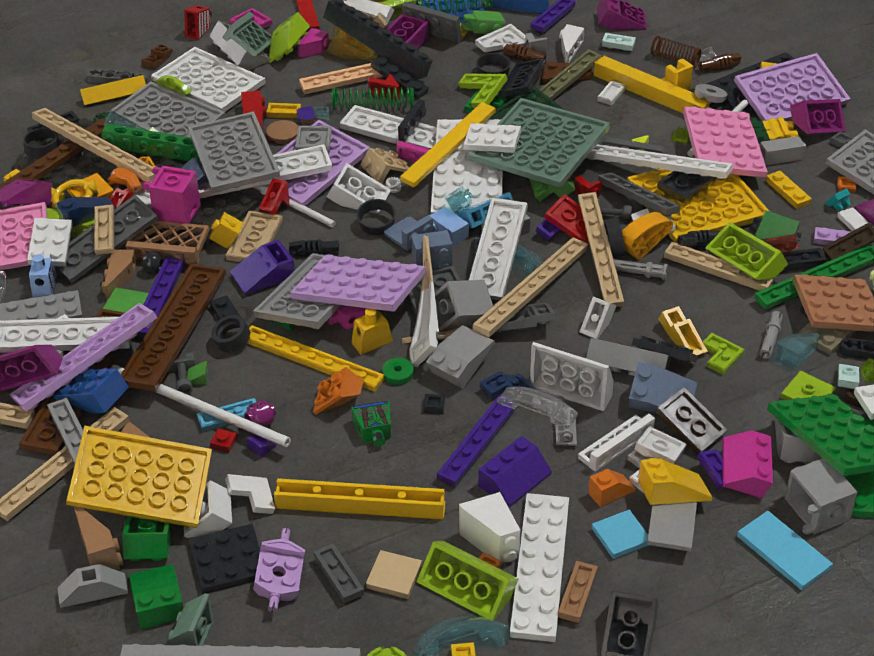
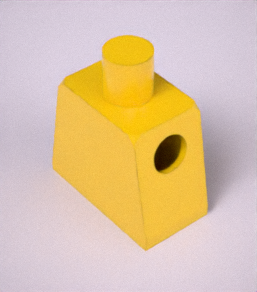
(370, 331)

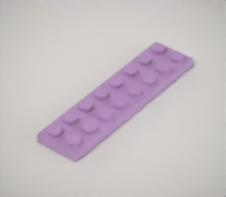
(86, 354)

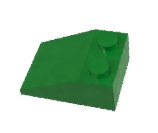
(146, 539)
(156, 596)

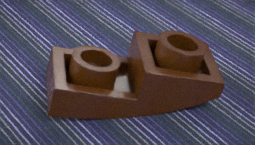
(158, 56)

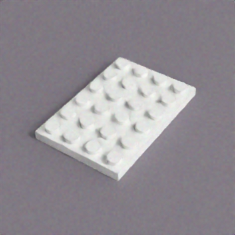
(211, 78)

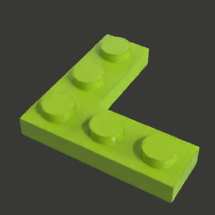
(488, 83)

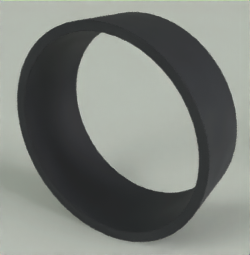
(493, 58)
(39, 152)
(375, 204)
(614, 236)

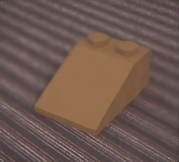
(98, 541)

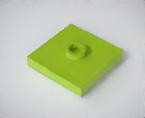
(806, 386)

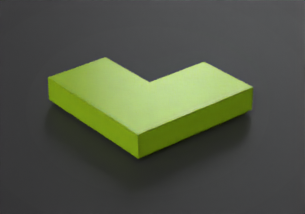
(724, 352)

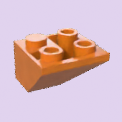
(337, 390)

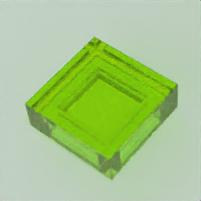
(681, 135)

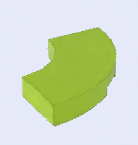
(174, 84)

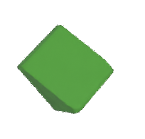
(198, 373)

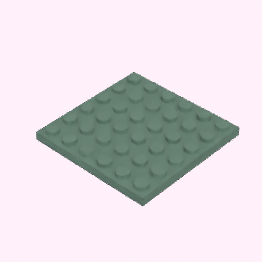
(549, 143)

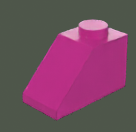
(313, 43)

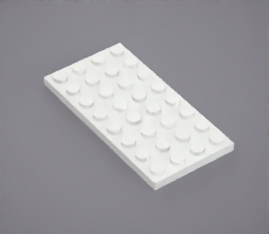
(459, 171)

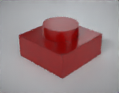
(223, 440)

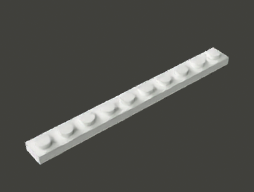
(661, 161)

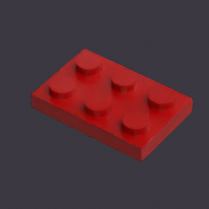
(568, 217)

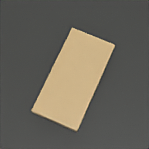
(256, 231)

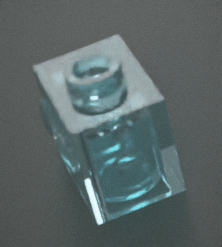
(459, 199)

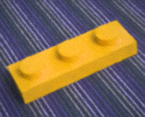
(788, 189)

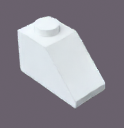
(597, 317)

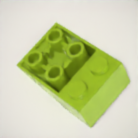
(286, 36)

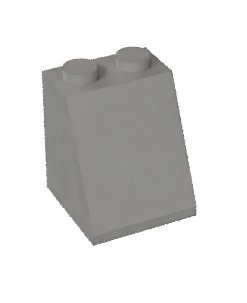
(461, 303)

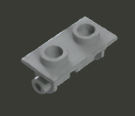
(566, 436)

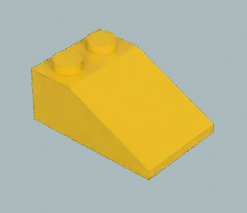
(670, 483)

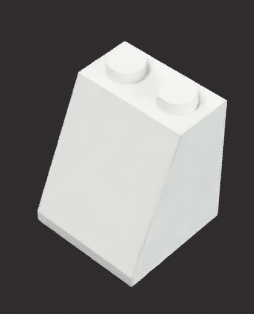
(490, 527)

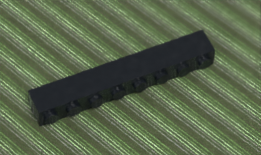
(378, 38)

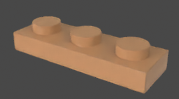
(577, 592)

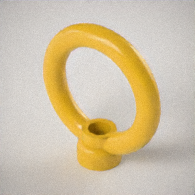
(90, 188)

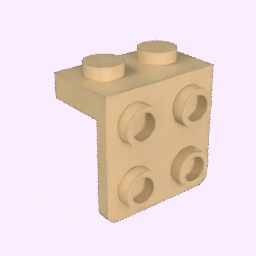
(379, 162)

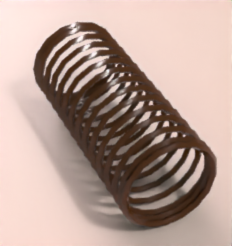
(659, 45)

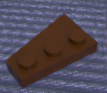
(553, 68)

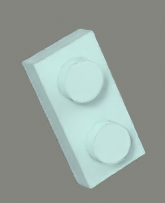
(618, 41)

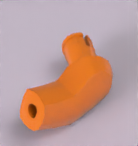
(125, 177)

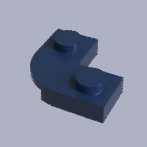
(498, 383)

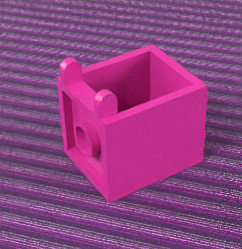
(174, 194)

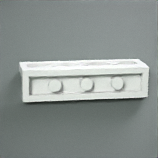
(371, 8)
(616, 442)

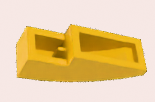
(682, 330)

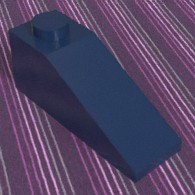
(80, 208)

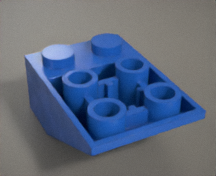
(94, 390)

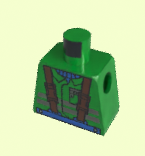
(372, 422)

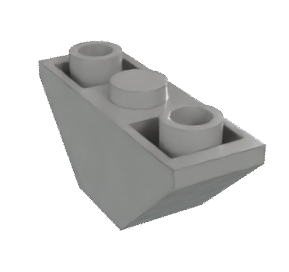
(91, 584)

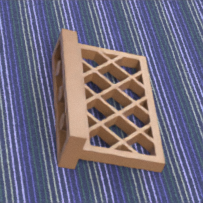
(165, 249)

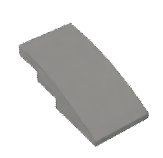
(672, 525)

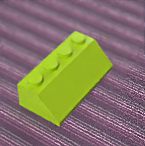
(747, 253)
(467, 580)

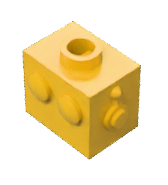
(225, 230)

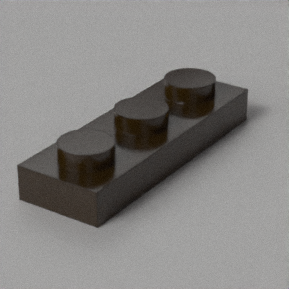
(852, 241)

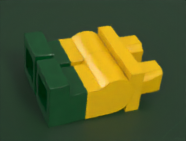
(773, 129)

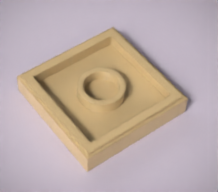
(394, 574)

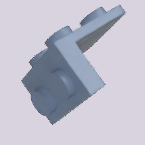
(402, 231)

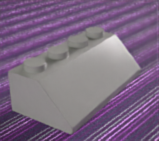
(235, 51)
(624, 357)

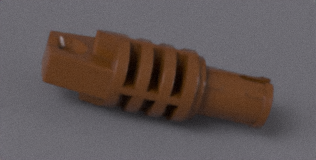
(522, 52)
(720, 62)

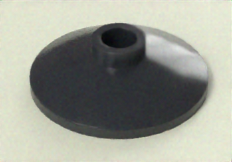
(735, 97)

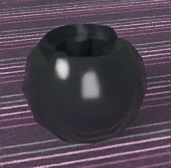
(152, 262)

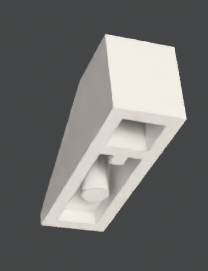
(571, 40)

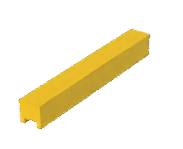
(647, 85)
(360, 498)

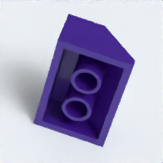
(514, 471)

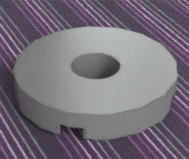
(711, 93)

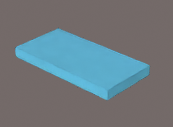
(785, 550)

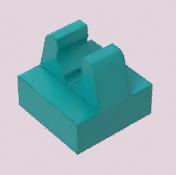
(839, 199)

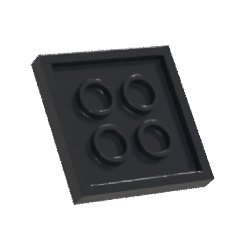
(225, 558)

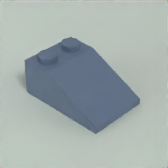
(655, 386)

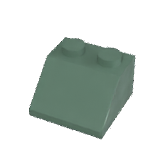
(193, 623)

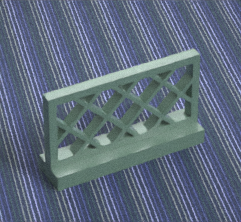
(248, 35)

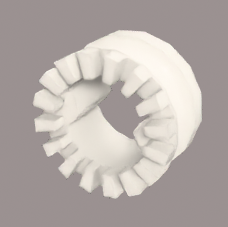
(396, 182)

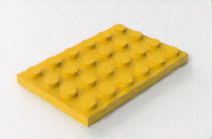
(139, 477)

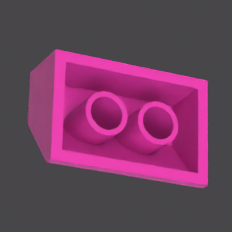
(747, 463)

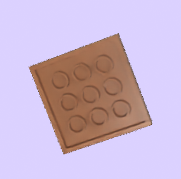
(836, 302)

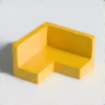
(681, 76)

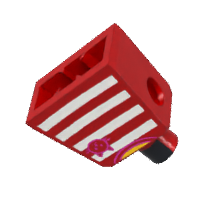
(196, 21)

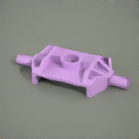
(283, 557)

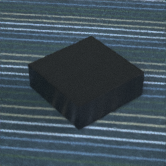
(434, 403)

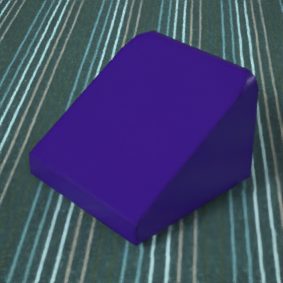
(305, 113)
(260, 445)

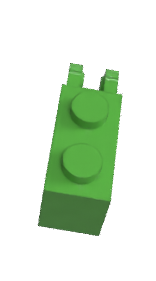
(483, 21)

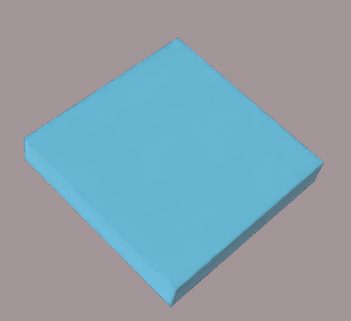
(620, 534)

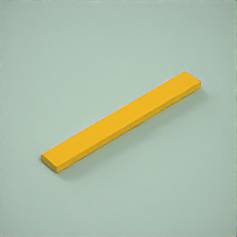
(446, 145)
(311, 357)

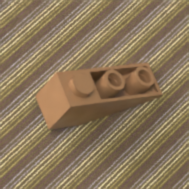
(120, 270)

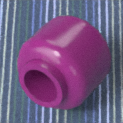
(260, 413)

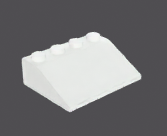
(570, 376)

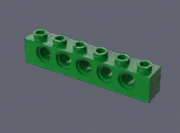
(150, 142)

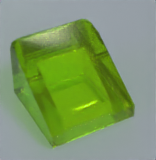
(867, 370)

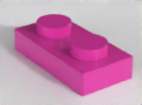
(410, 152)

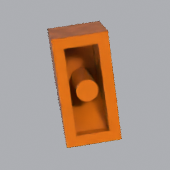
(608, 487)

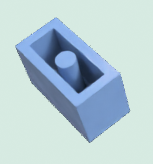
(447, 220)

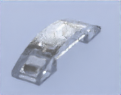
(540, 402)

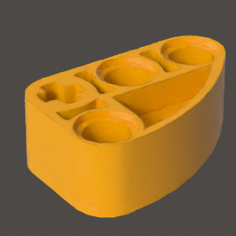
(645, 233)

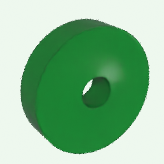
(398, 371)

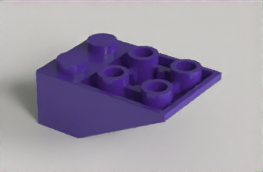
(263, 267)

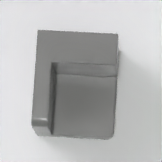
(538, 45)

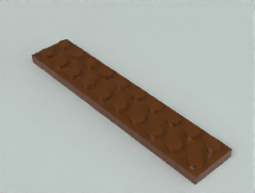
(172, 327)
(42, 433)

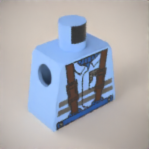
(44, 270)

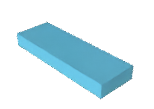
(209, 422)

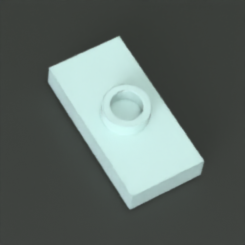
(848, 376)

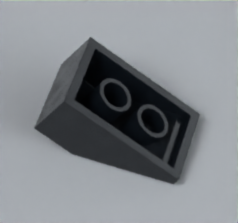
(629, 625)

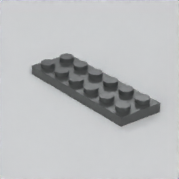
(129, 221)

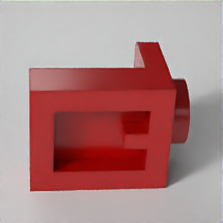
(583, 186)
(120, 196)

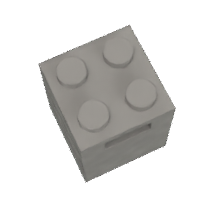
(820, 496)

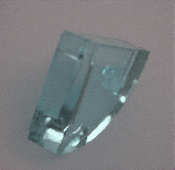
(322, 113)

